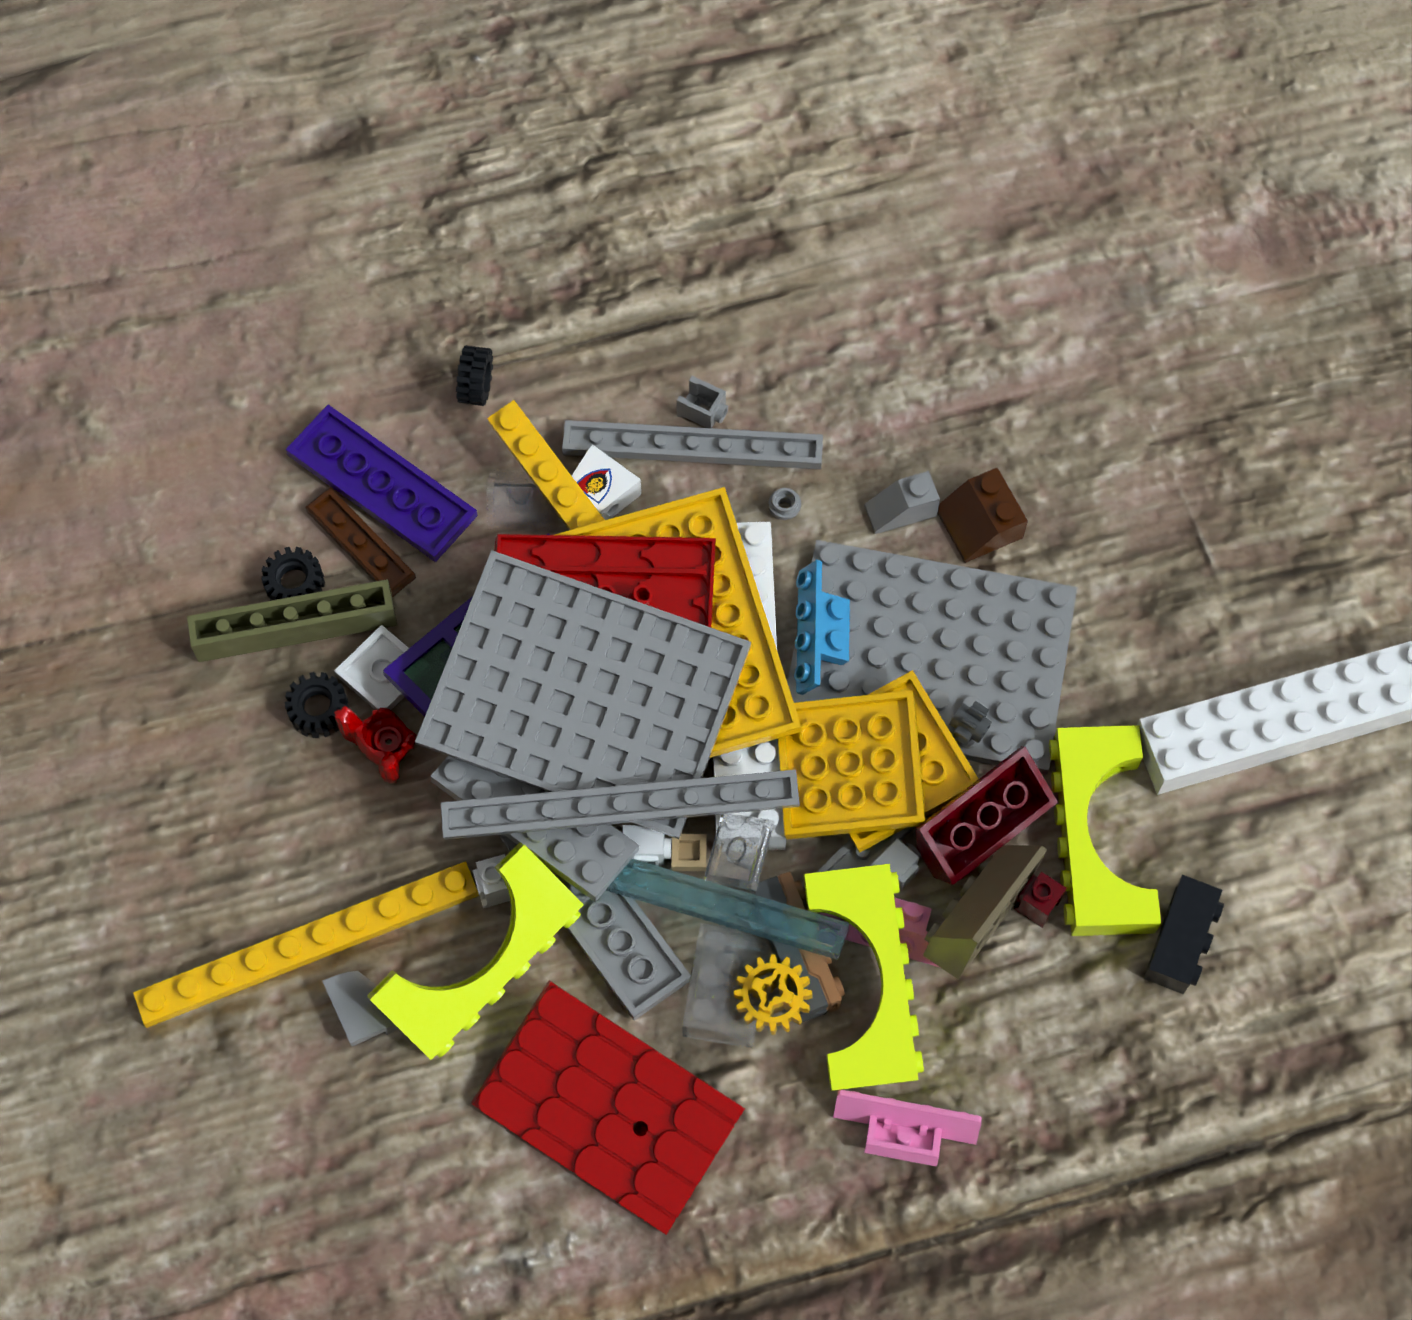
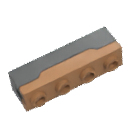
(825, 988)

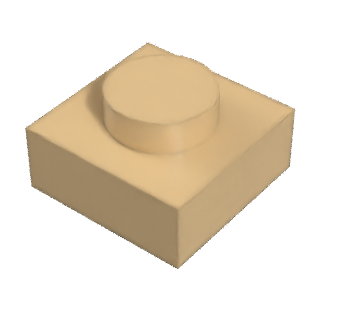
(689, 852)

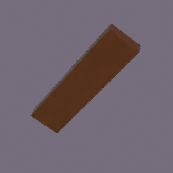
(359, 541)

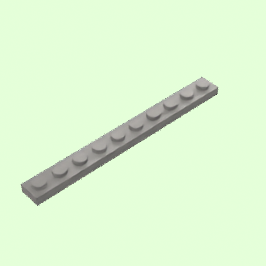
(619, 804)

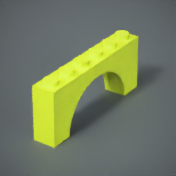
(1096, 897)
(867, 902)
(437, 1013)

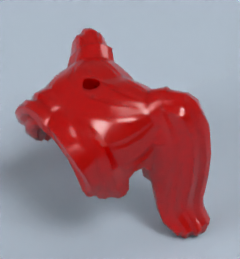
(372, 736)

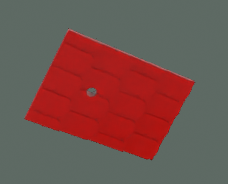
(655, 571)
(578, 1087)

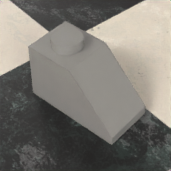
(903, 503)

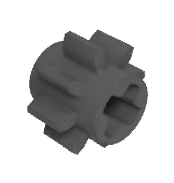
(970, 723)

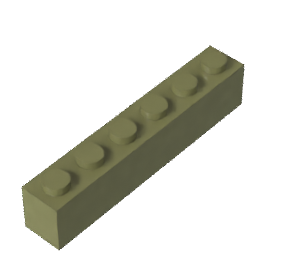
(291, 620)

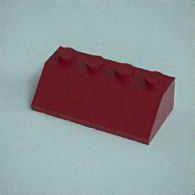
(984, 817)

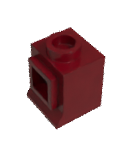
(1039, 898)

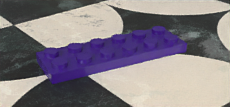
(382, 483)

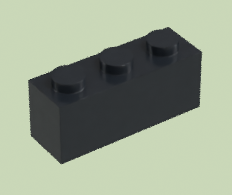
(1184, 935)

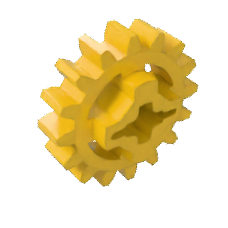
(787, 1001)

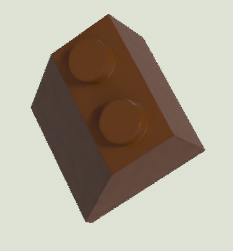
(982, 515)

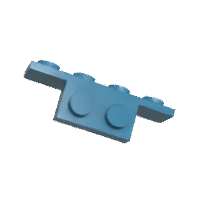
(821, 628)

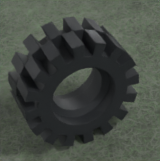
(474, 375)
(292, 561)
(302, 692)

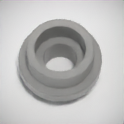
(784, 495)

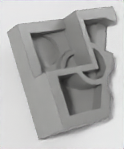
(356, 1012)

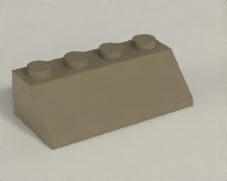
(982, 907)

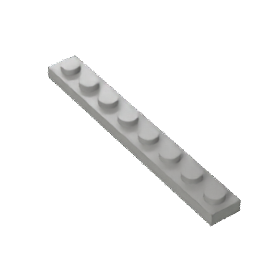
(694, 444)

